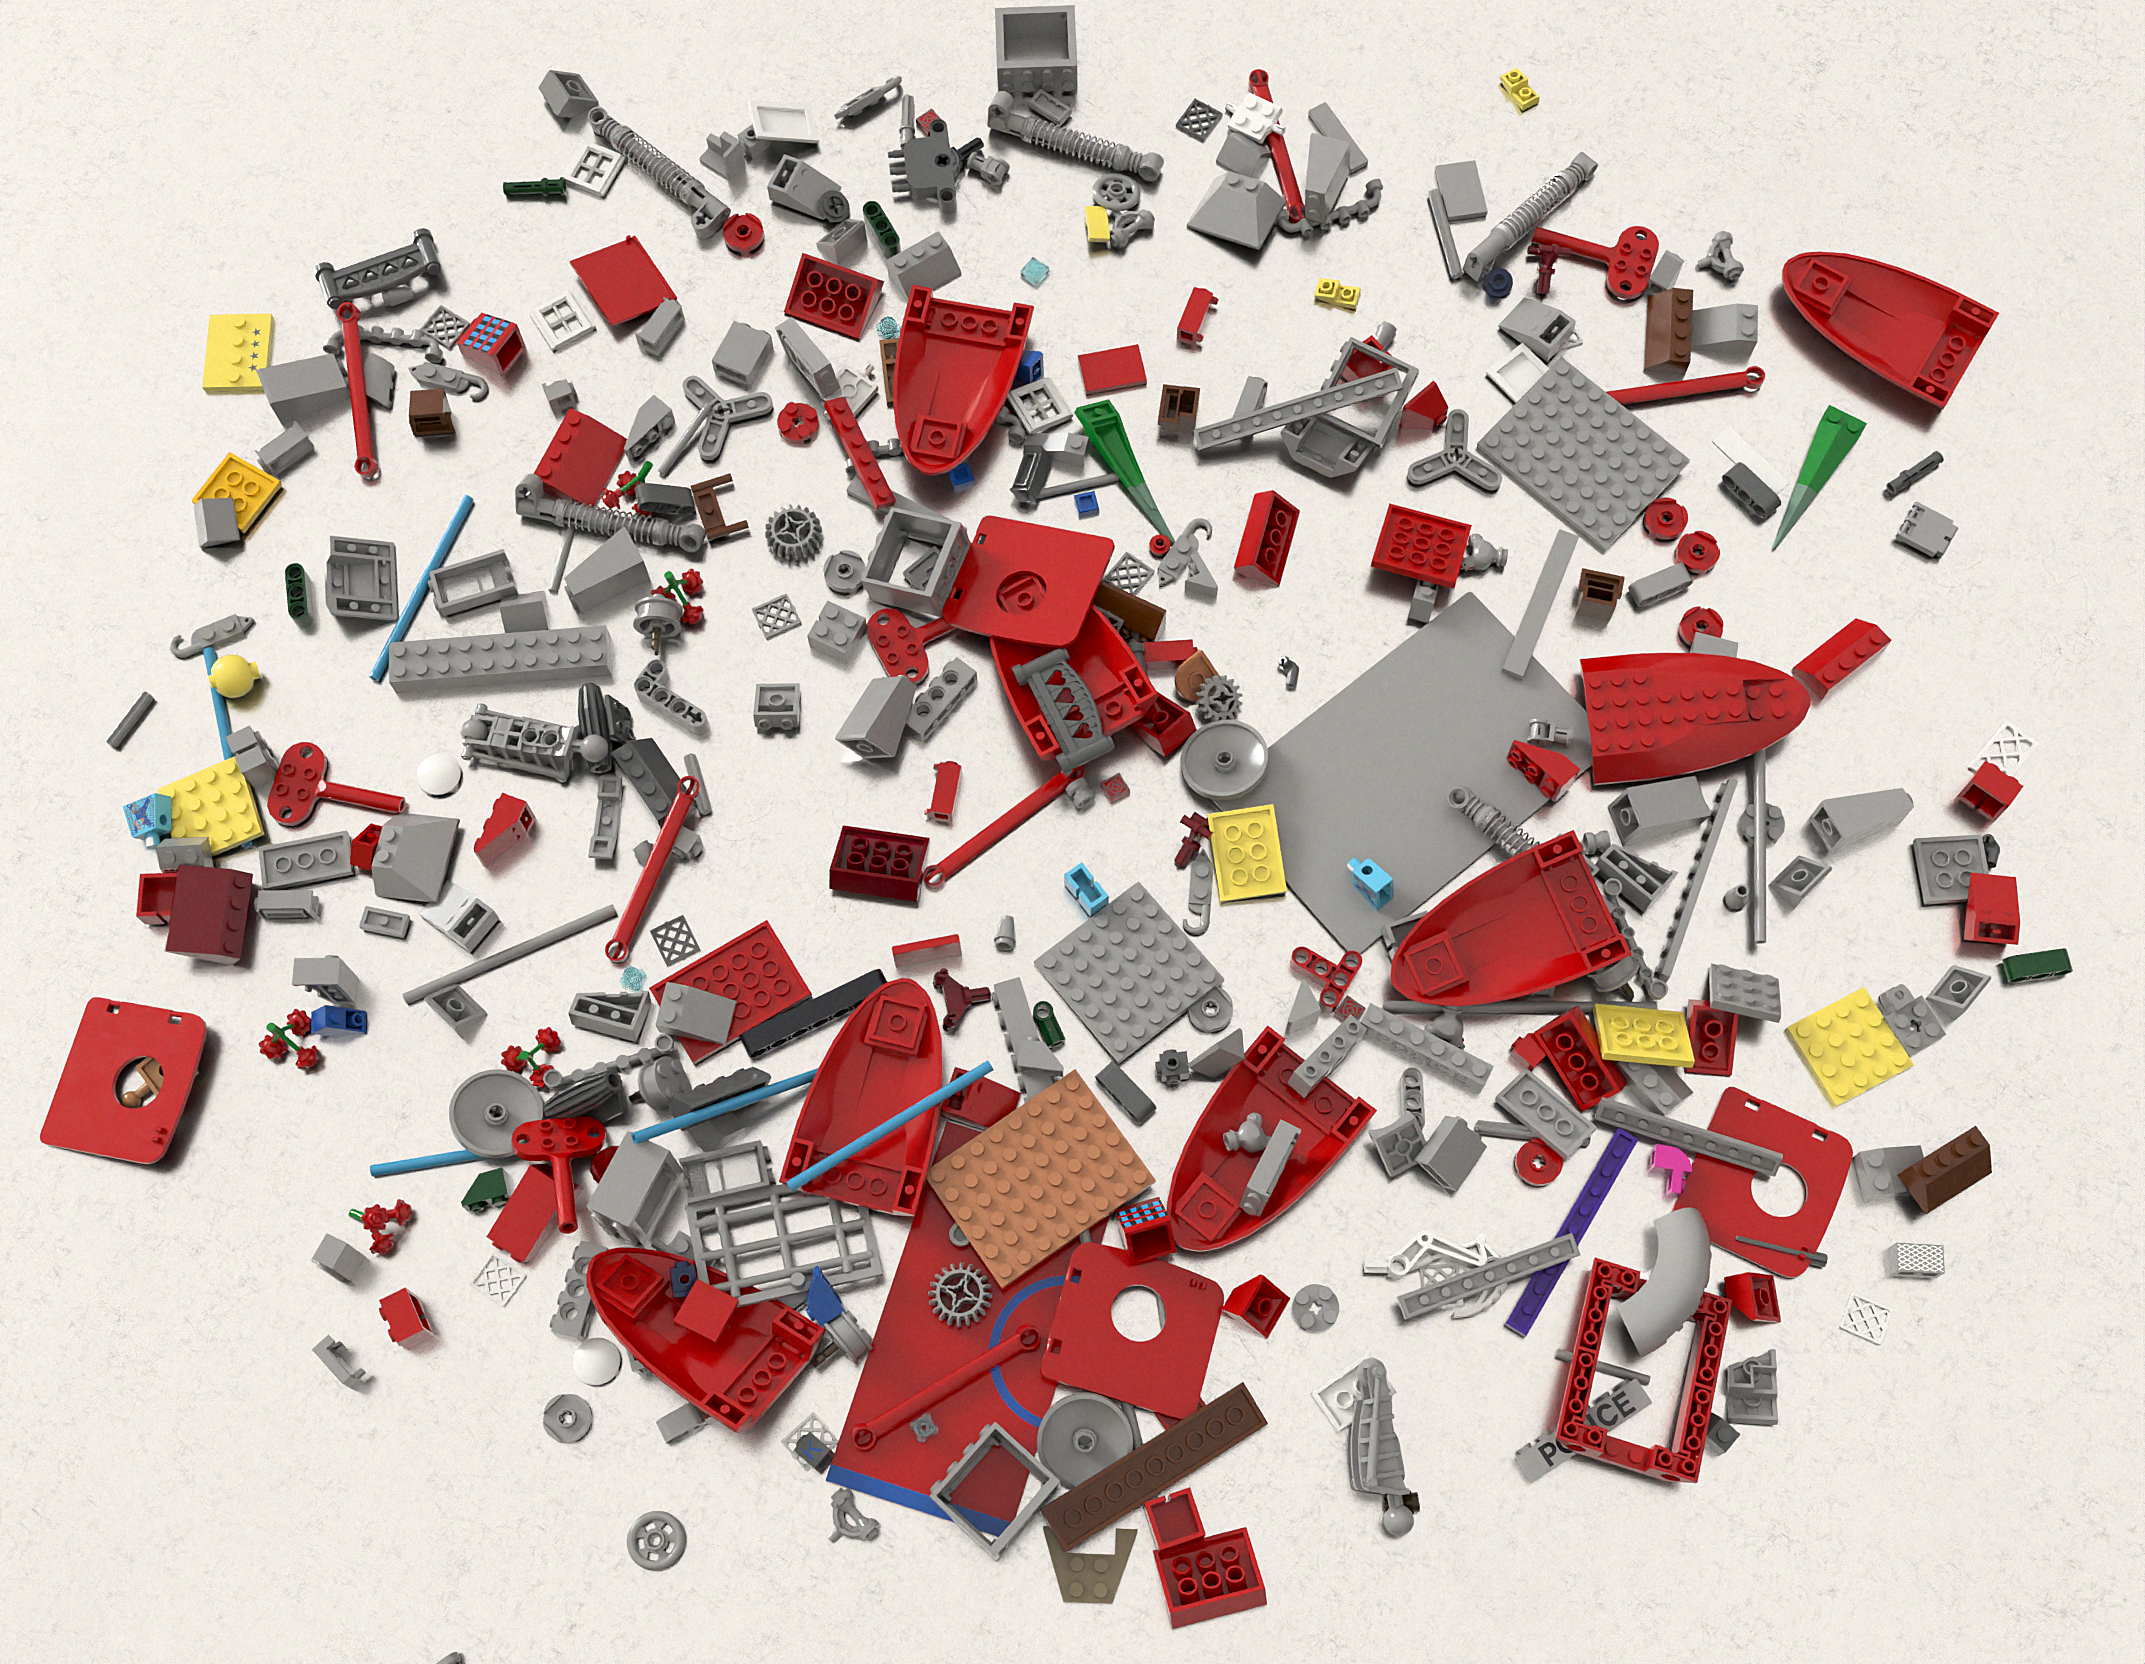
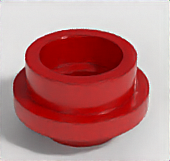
(1159, 550)

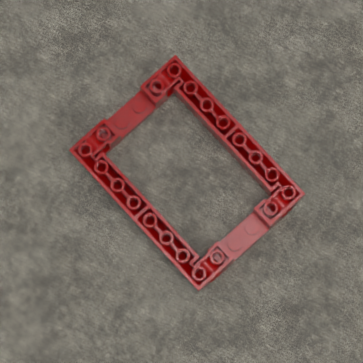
(1688, 1446)

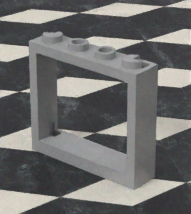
(1337, 369)

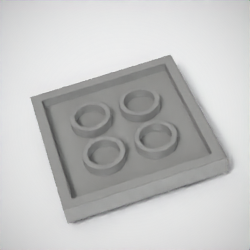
(1946, 866)
(1744, 992)

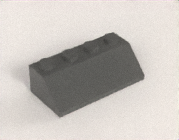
(650, 776)
(719, 1090)

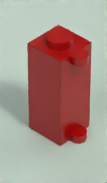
(1195, 315)
(1167, 654)
(945, 791)

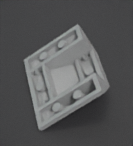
(1238, 209)
(1325, 446)
(360, 578)
(413, 856)

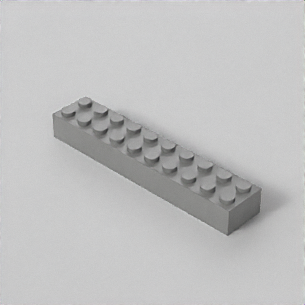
(499, 658)

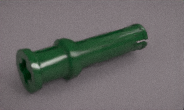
(545, 186)

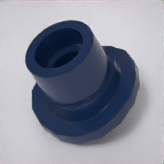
(1498, 282)

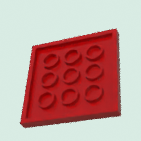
(1421, 546)

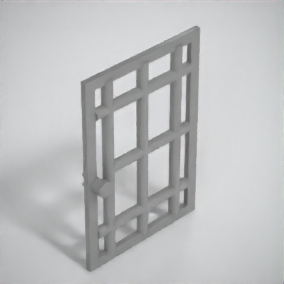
(783, 1240)

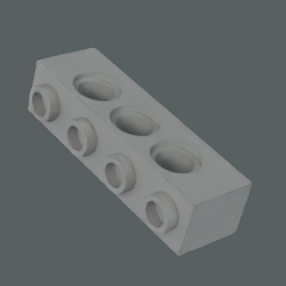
(956, 670)
(1327, 1056)
(575, 1327)

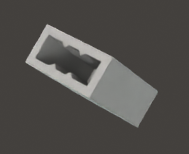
(742, 352)
(1451, 1152)

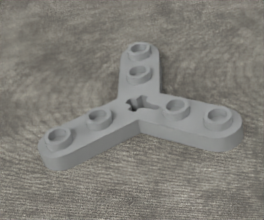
(717, 425)
(1443, 461)

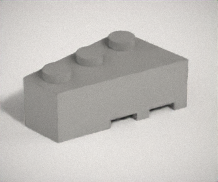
(1640, 879)
(328, 977)
(611, 1014)
(337, 1258)

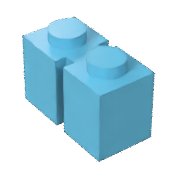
(1079, 882)

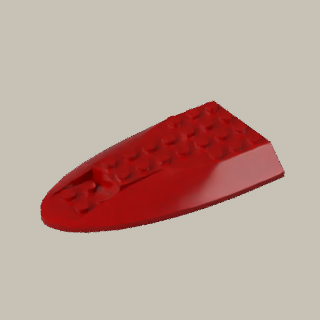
(1890, 319)
(953, 376)
(1097, 656)
(1683, 712)
(1511, 932)
(873, 1071)
(1213, 1180)
(728, 1380)

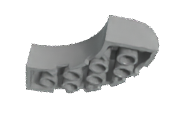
(1674, 1284)

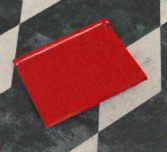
(623, 280)

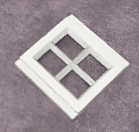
(608, 175)
(578, 311)
(1055, 398)

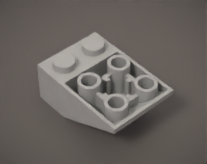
(799, 186)
(1538, 327)
(460, 916)

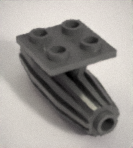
(605, 718)
(595, 1094)

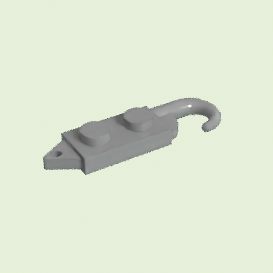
(867, 98)
(447, 378)
(1180, 552)
(213, 635)
(1200, 891)

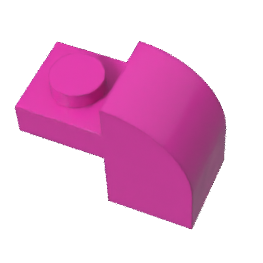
(1674, 1163)

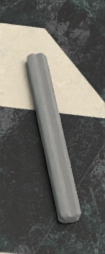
(1445, 233)
(1509, 1130)

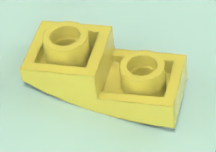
(1517, 86)
(1097, 224)
(1336, 294)

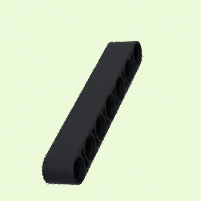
(811, 1014)

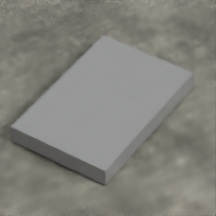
(1461, 190)

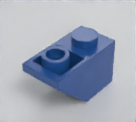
(337, 1021)

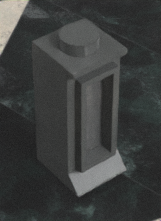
(1031, 473)

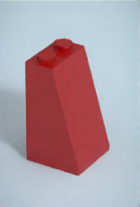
(528, 1215)

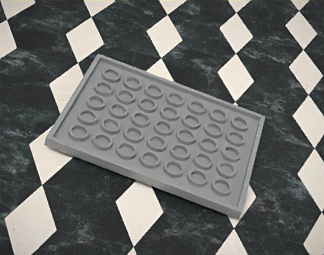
(1583, 453)

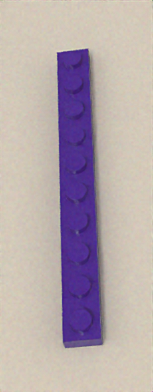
(1577, 1223)

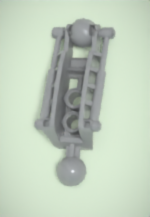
(528, 755)
(1376, 1448)

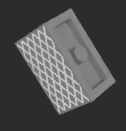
(1917, 1260)

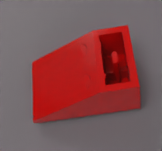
(1545, 768)
(504, 828)
(1992, 909)
(980, 1103)

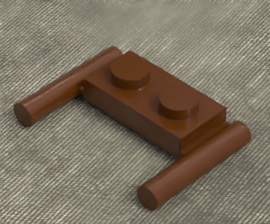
(710, 510)

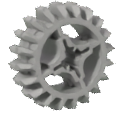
(806, 523)
(950, 1291)

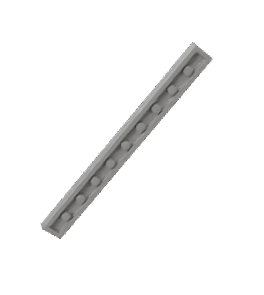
(1298, 409)
(1693, 887)

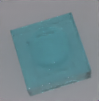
(1034, 271)

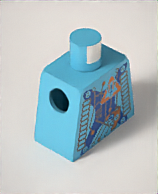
(149, 818)
(1371, 882)

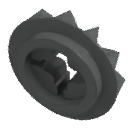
(836, 199)

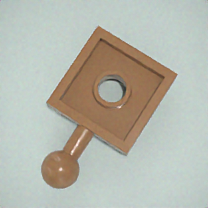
(153, 1076)

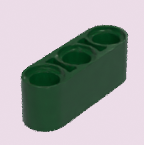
(881, 221)
(294, 587)
(2037, 965)

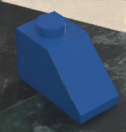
(1030, 367)
(822, 1299)

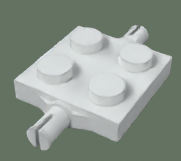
(1255, 118)
(855, 387)

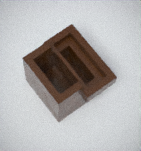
(1179, 408)
(430, 412)
(1598, 594)

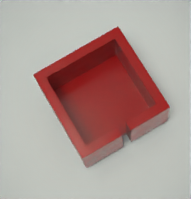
(1362, 365)
(1999, 786)
(155, 897)
(403, 1313)
(1174, 1521)

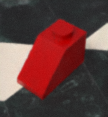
(364, 847)
(1528, 1051)

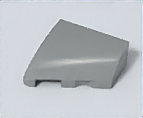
(378, 379)

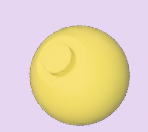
(233, 676)

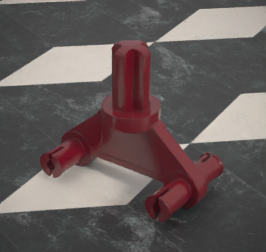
(1547, 258)
(1199, 827)
(957, 997)

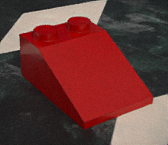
(1164, 725)
(1711, 1038)

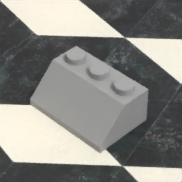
(923, 264)
(1655, 1086)

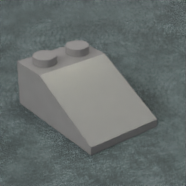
(1725, 328)
(695, 1014)
(1879, 1171)

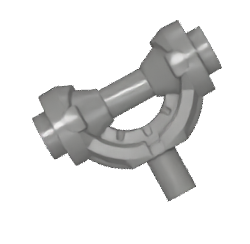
(1141, 219)
(1731, 268)
(865, 1528)

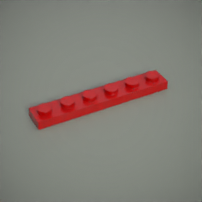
(860, 453)

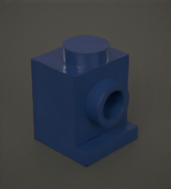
(682, 1268)

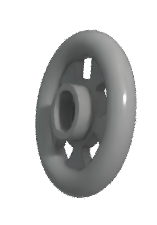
(1116, 192)
(637, 1531)

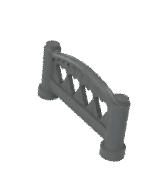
(420, 251)
(1075, 750)

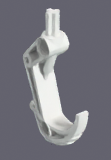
(1440, 1247)

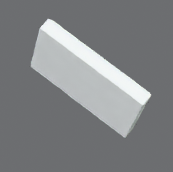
(1340, 1394)

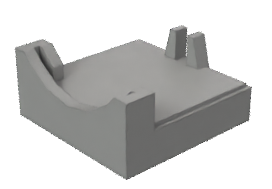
(1399, 1143)
(329, 1354)

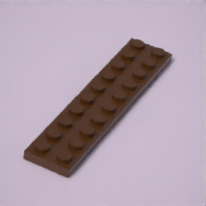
(1153, 1467)

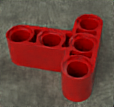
(1333, 972)

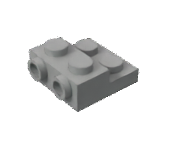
(777, 706)

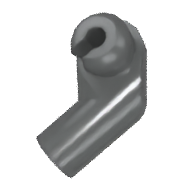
(1290, 669)
(1992, 850)

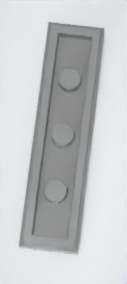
(1331, 127)

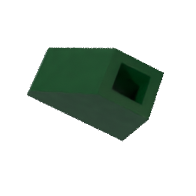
(487, 1189)

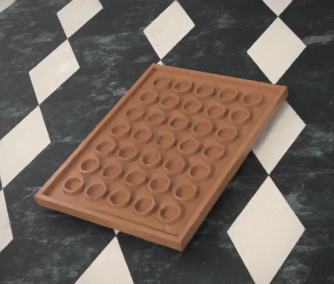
(1039, 1178)

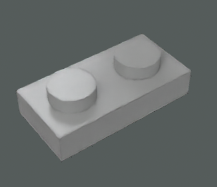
(384, 921)

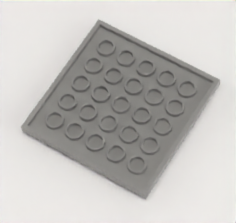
(1128, 971)

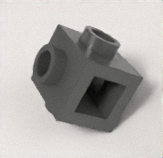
(1179, 1067)

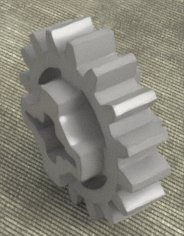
(1217, 688)

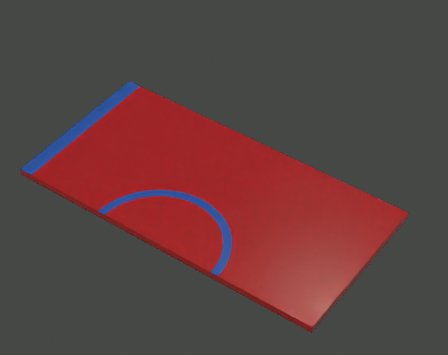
(919, 1349)

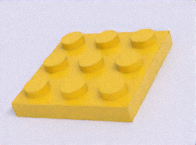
(243, 482)

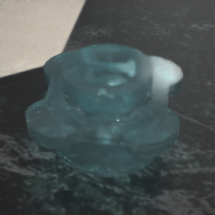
(888, 322)
(628, 973)
(926, 1421)

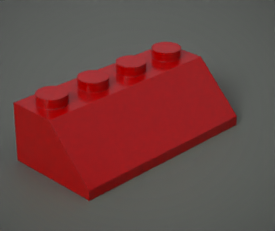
(1267, 538)
(1842, 656)
(1578, 1059)

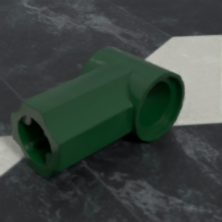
(1048, 1026)

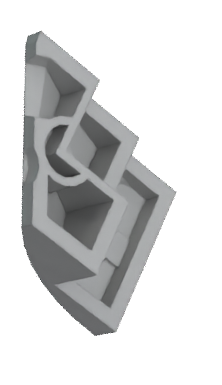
(1753, 1390)

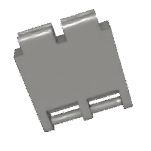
(1928, 531)

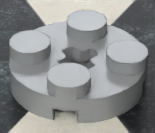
(835, 579)
(1774, 820)
(1212, 1022)
(1307, 1319)
(553, 1418)

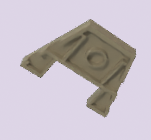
(1090, 1576)

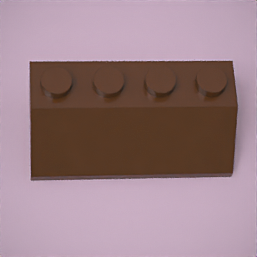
(1669, 331)
(1141, 618)
(1948, 1170)

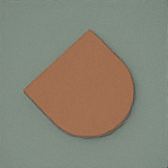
(1192, 674)

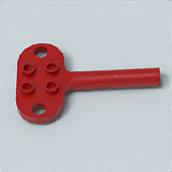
(1628, 261)
(901, 644)
(302, 783)
(559, 1143)

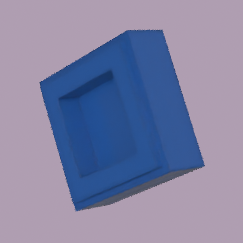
(961, 476)
(1086, 503)

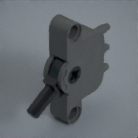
(933, 166)

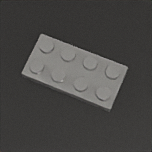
(305, 860)
(1545, 1113)

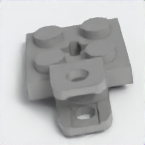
(1903, 1009)

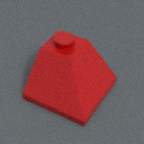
(1425, 409)
(1754, 1296)
(1256, 1305)

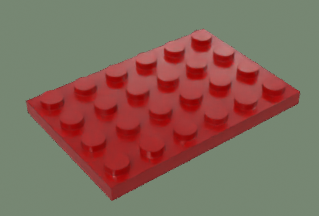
(749, 971)

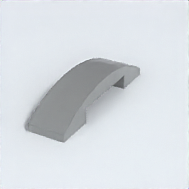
(607, 818)

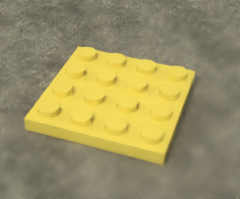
(214, 805)
(1849, 1047)

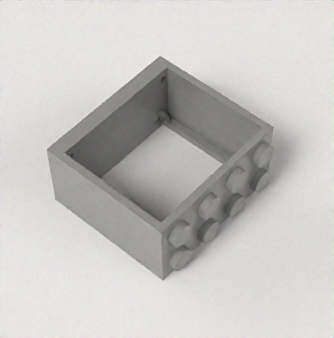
(1036, 23)
(889, 543)
(634, 1189)
(972, 1455)

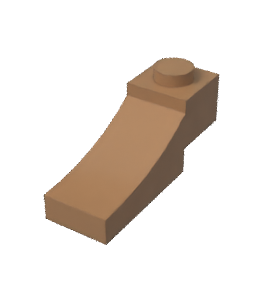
(888, 356)

